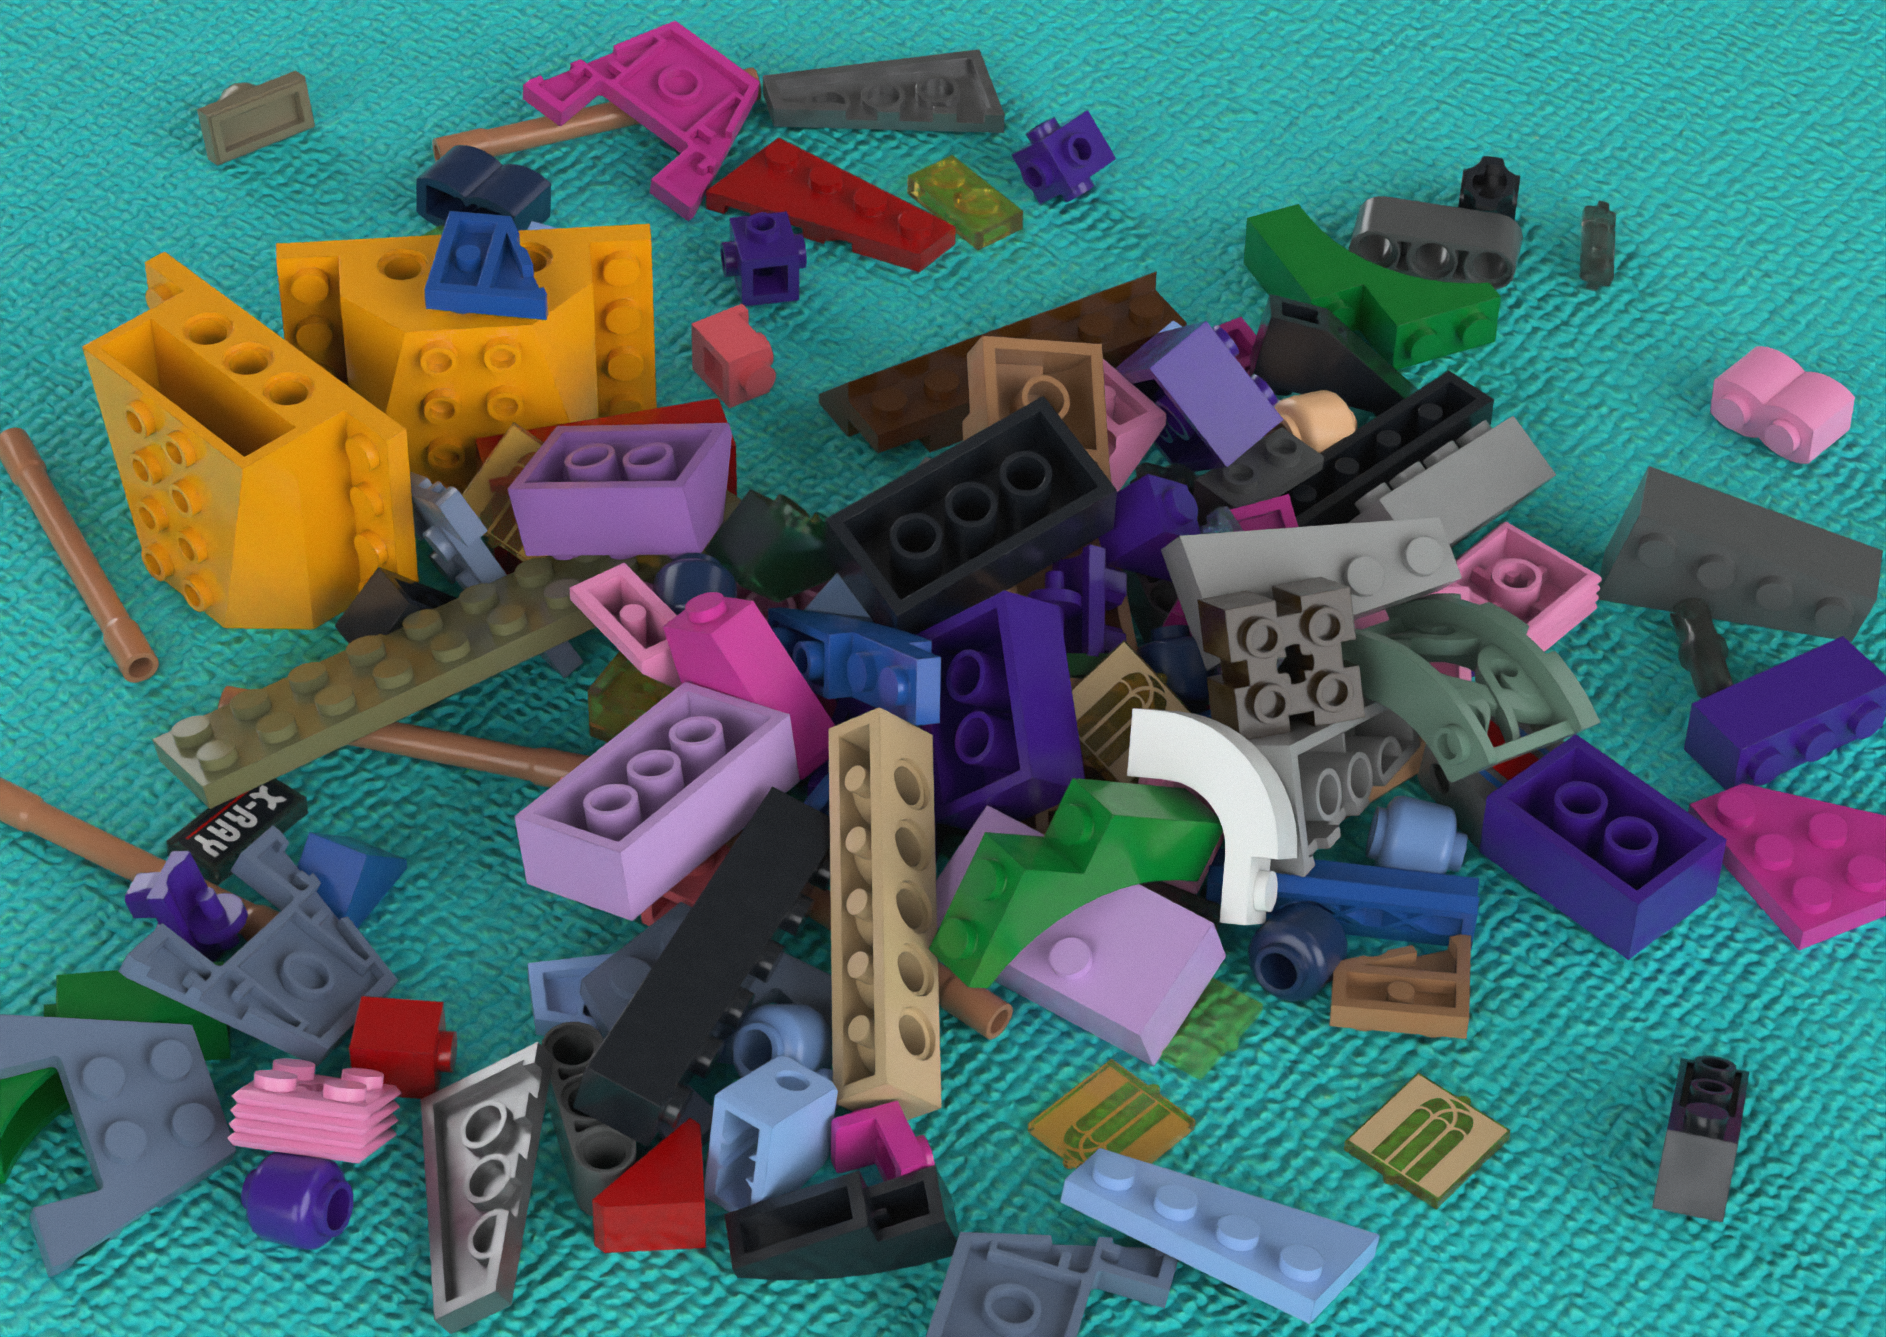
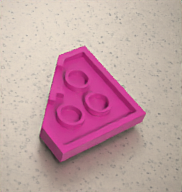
(1801, 859)

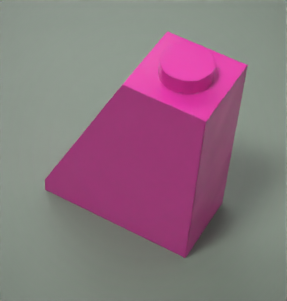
(735, 652)

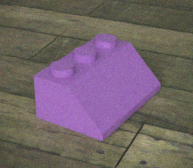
(623, 490)

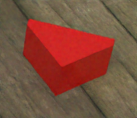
(656, 1200)

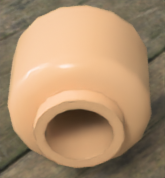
(1316, 418)

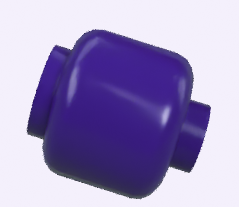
(297, 1200)

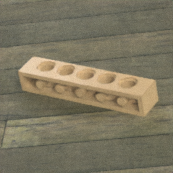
(883, 915)

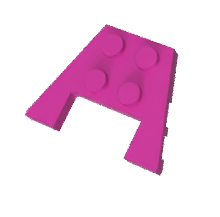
(671, 88)

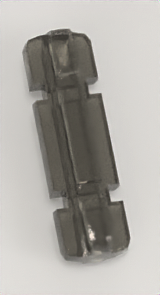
(1597, 245)

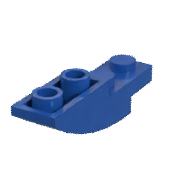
(862, 662)

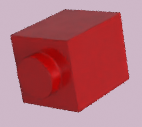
(404, 1043)

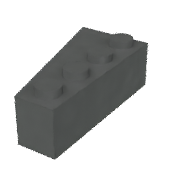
(1738, 558)

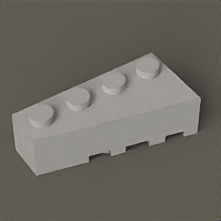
(1463, 485)
(1378, 561)
(1332, 773)

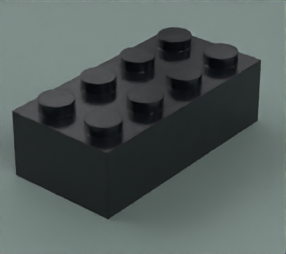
(971, 521)

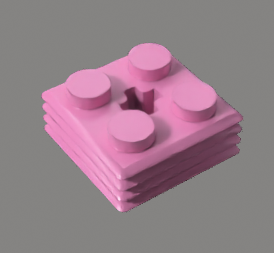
(1529, 582)
(314, 1113)

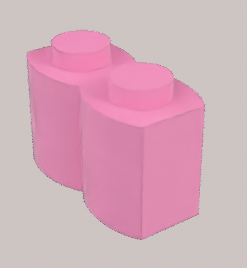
(1782, 404)

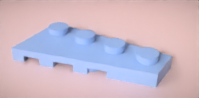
(1236, 1237)

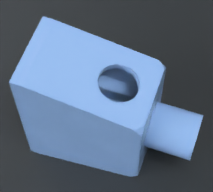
(769, 1133)

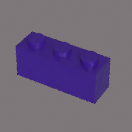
(1787, 715)

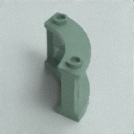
(1452, 714)

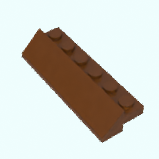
(931, 392)

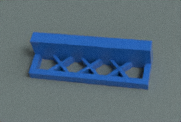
(1377, 899)

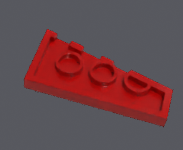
(833, 206)

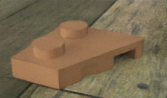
(1405, 991)

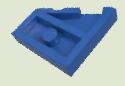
(484, 269)

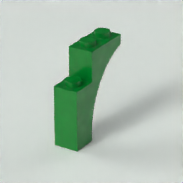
(1397, 313)
(1096, 844)
(38, 1097)

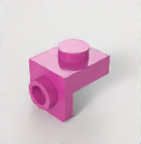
(880, 1138)

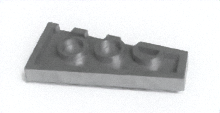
(896, 94)
(479, 1182)

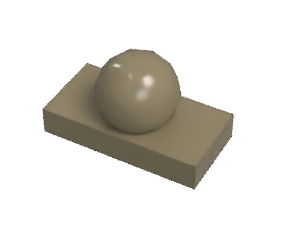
(255, 116)

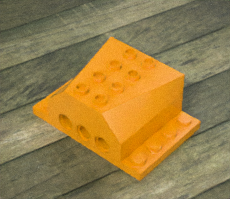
(471, 374)
(247, 461)

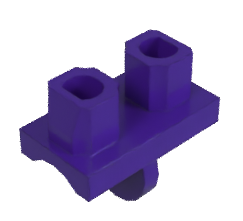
(1083, 592)
(188, 906)

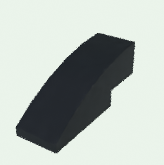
(845, 1228)

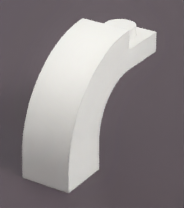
(1239, 788)

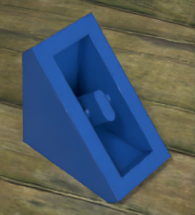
(350, 873)

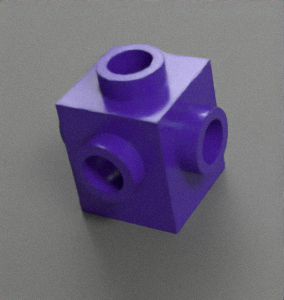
(1063, 157)
(764, 258)

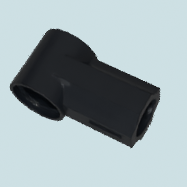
(1490, 187)

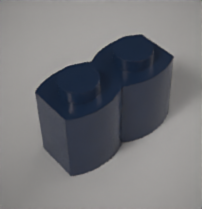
(478, 183)

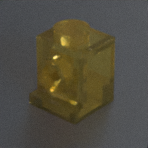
(621, 697)

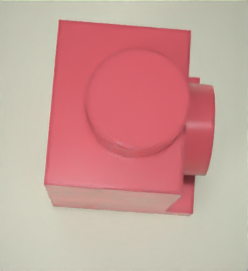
(732, 356)

